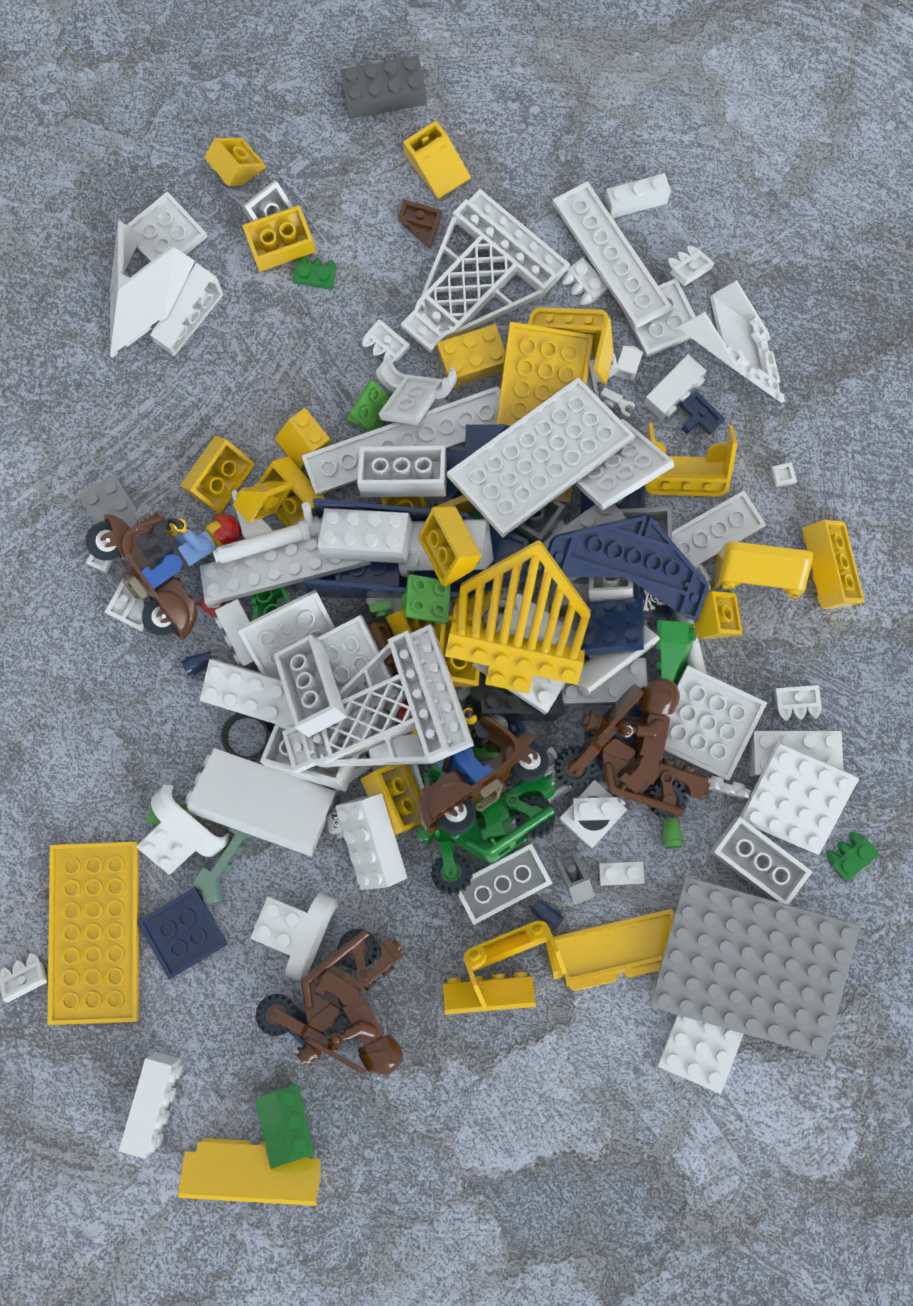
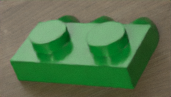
(314, 274)
(852, 857)

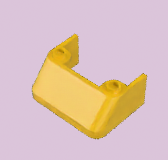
(582, 321)
(696, 474)
(763, 567)
(506, 946)

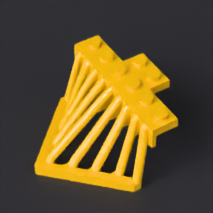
(512, 657)

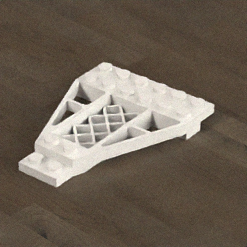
(510, 243)
(431, 703)

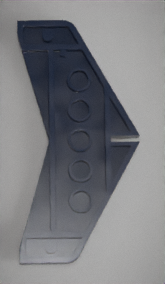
(643, 558)

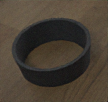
(225, 730)

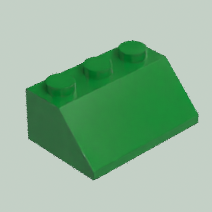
(284, 1126)

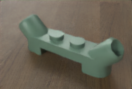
(209, 880)

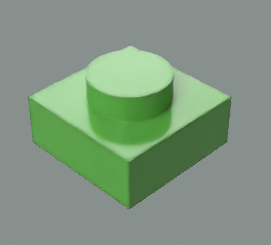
(381, 609)

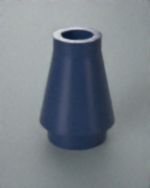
(196, 663)
(547, 914)

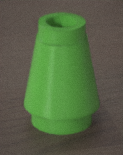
(672, 834)

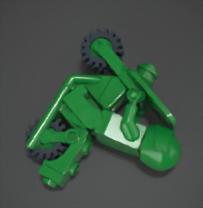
(493, 834)

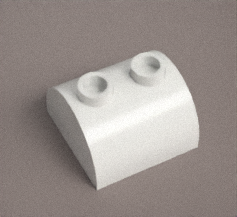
(266, 203)
(610, 588)

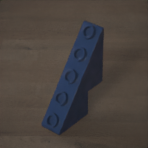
(475, 438)

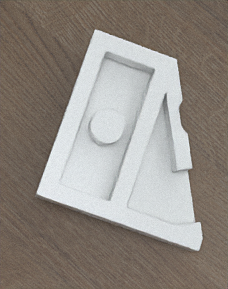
(126, 607)

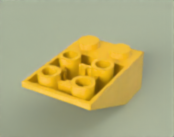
(436, 160)

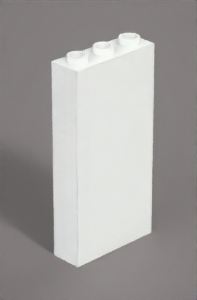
(261, 801)

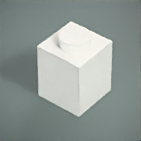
(628, 362)

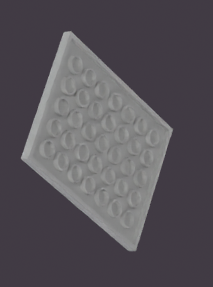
(755, 966)

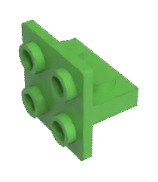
(367, 408)
(426, 599)

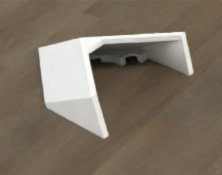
(146, 295)
(739, 339)

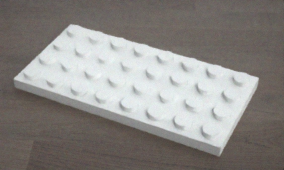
(540, 456)

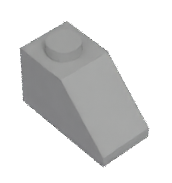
(574, 877)

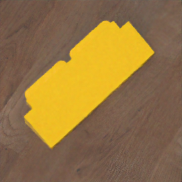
(616, 948)
(243, 1173)

